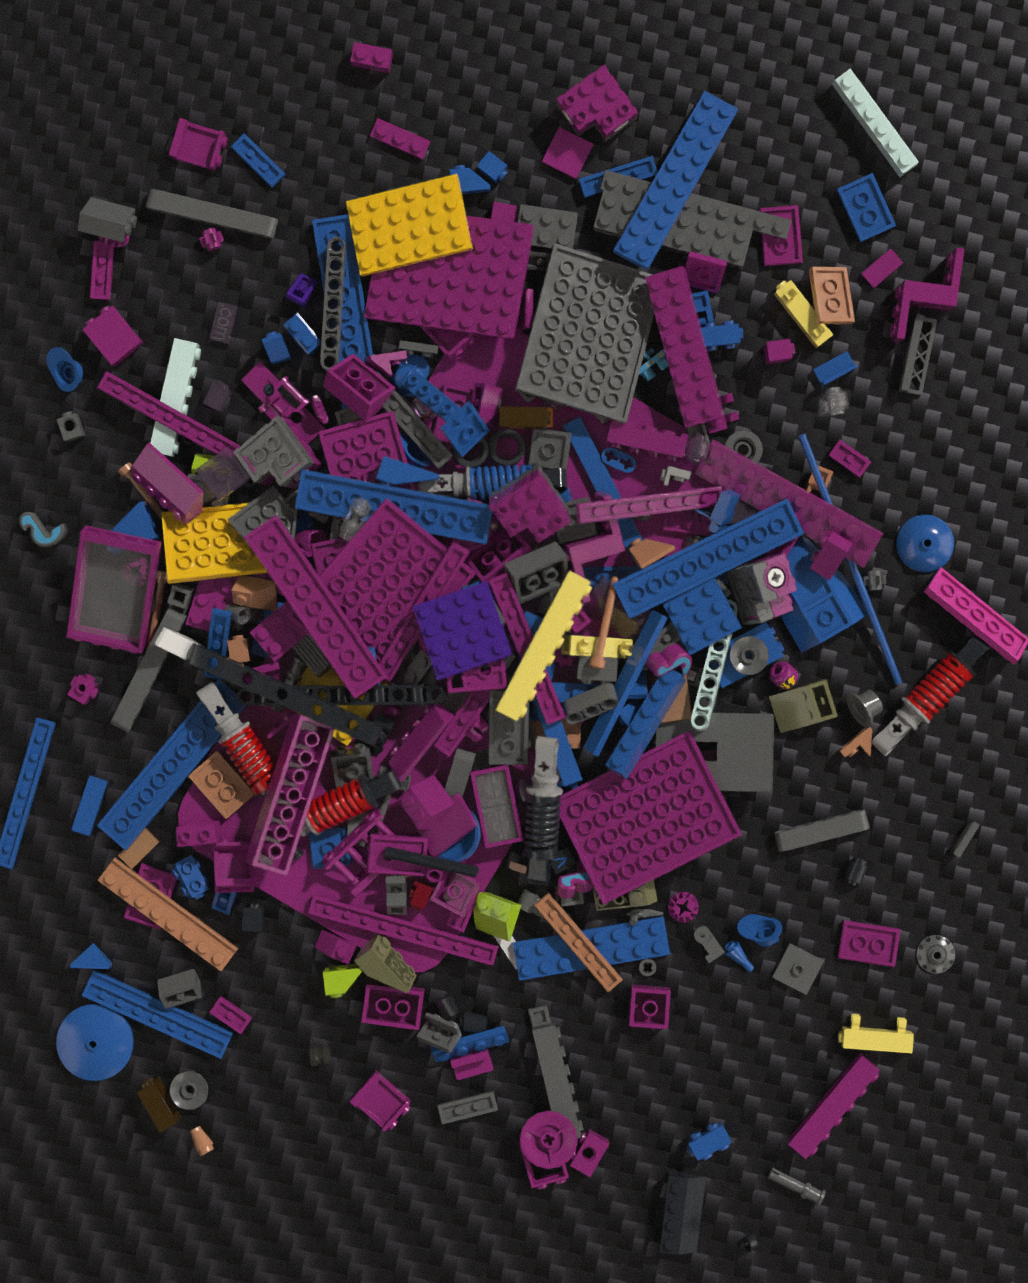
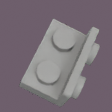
(678, 475)

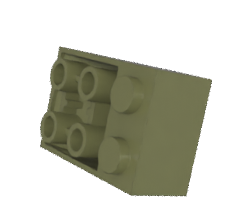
(803, 706)
(640, 896)
(385, 964)

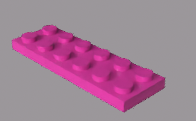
(977, 615)

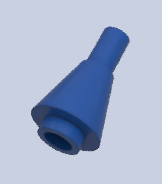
(735, 952)

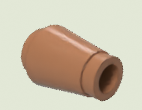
(201, 1141)

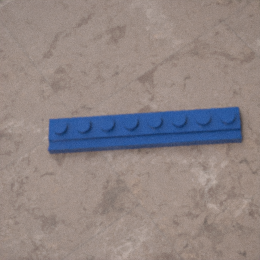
(152, 1013)

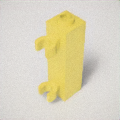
(802, 313)
(587, 646)
(876, 1039)

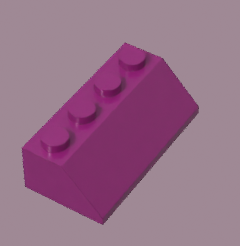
(167, 484)
(420, 740)

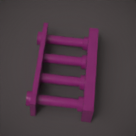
(358, 882)

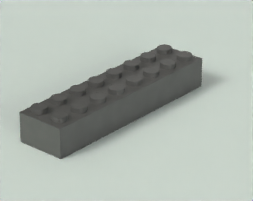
(688, 233)

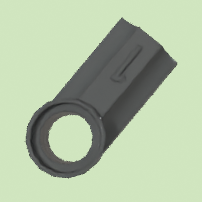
(244, 614)
(528, 900)

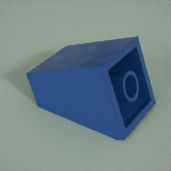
(139, 523)

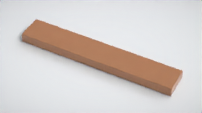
(578, 942)

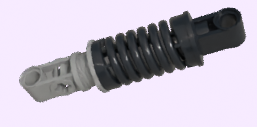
(542, 813)

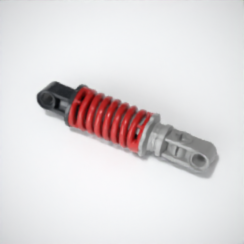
(923, 700)
(240, 741)
(348, 801)

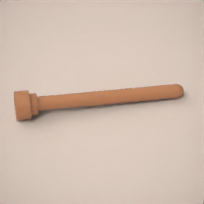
(126, 471)
(162, 580)
(597, 660)

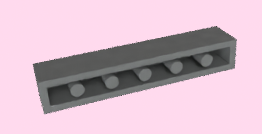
(556, 1073)

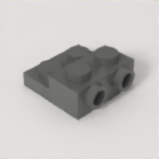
(351, 763)

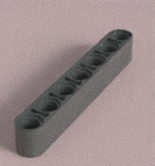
(211, 213)
(328, 314)
(146, 674)

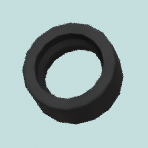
(506, 433)
(478, 461)

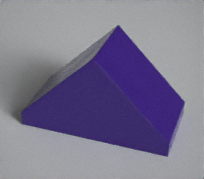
(302, 290)

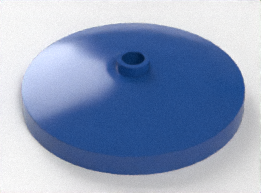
(112, 1038)

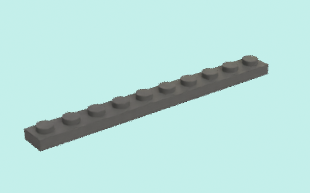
(704, 206)

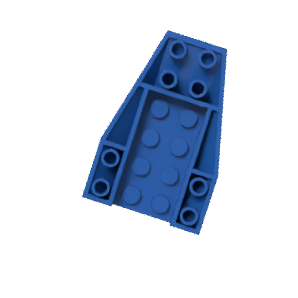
(818, 604)

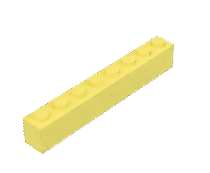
(543, 645)

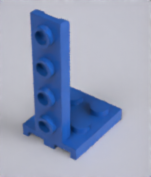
(462, 426)

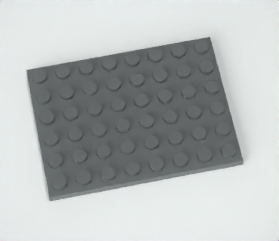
(587, 334)

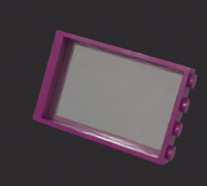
(113, 589)

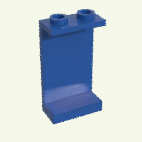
(764, 633)

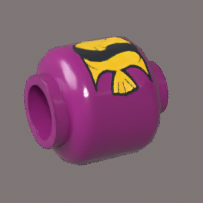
(783, 675)

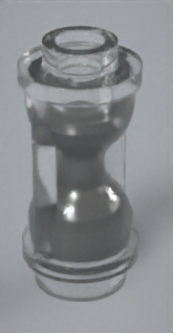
(360, 509)

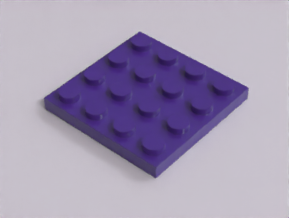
(462, 630)

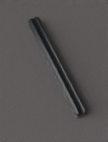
(431, 861)

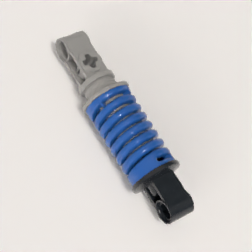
(478, 484)

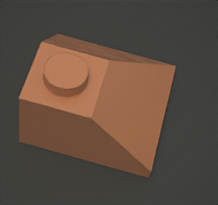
(648, 551)
(255, 593)

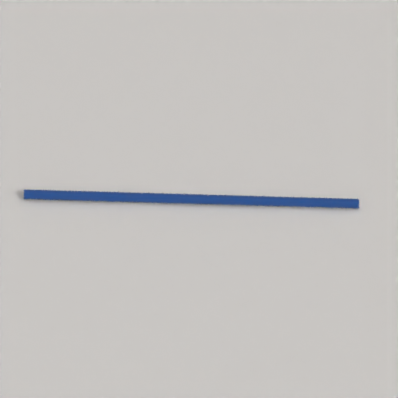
(853, 567)

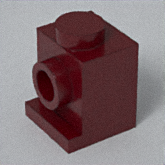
(420, 895)

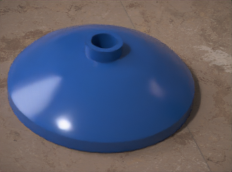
(911, 543)
(465, 846)

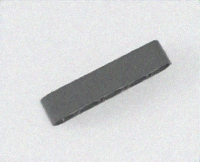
(821, 830)

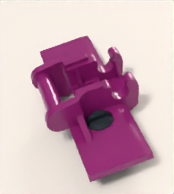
(267, 388)

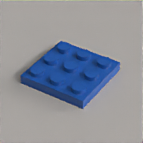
(702, 616)

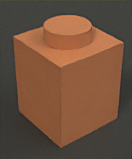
(239, 649)

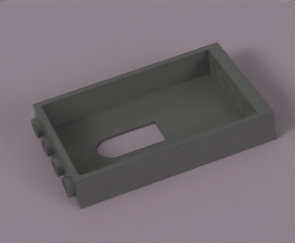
(742, 748)

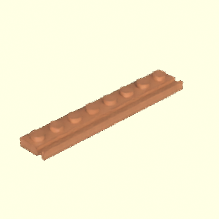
(168, 914)

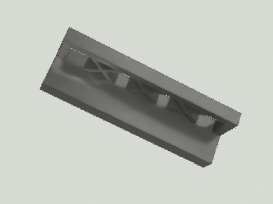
(911, 353)

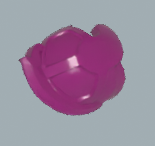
(307, 537)

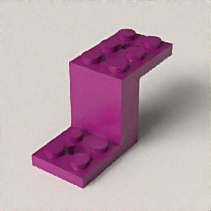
(927, 295)
(594, 547)
(474, 680)

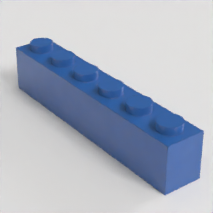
(645, 723)

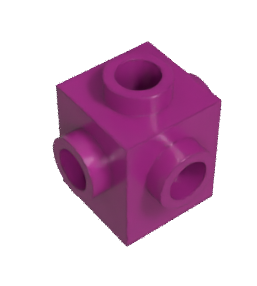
(563, 662)
(77, 688)

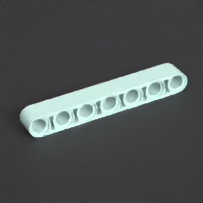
(709, 674)

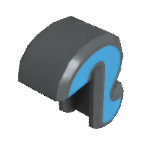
(39, 533)

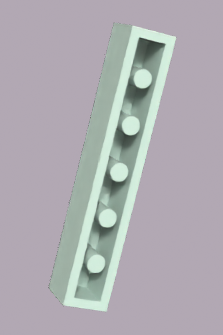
(875, 123)
(175, 392)

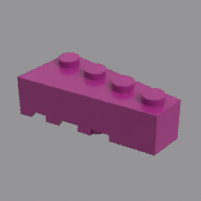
(648, 440)

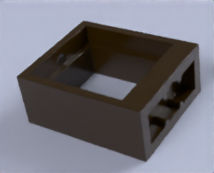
(524, 417)
(158, 1103)

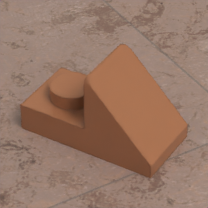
(862, 739)

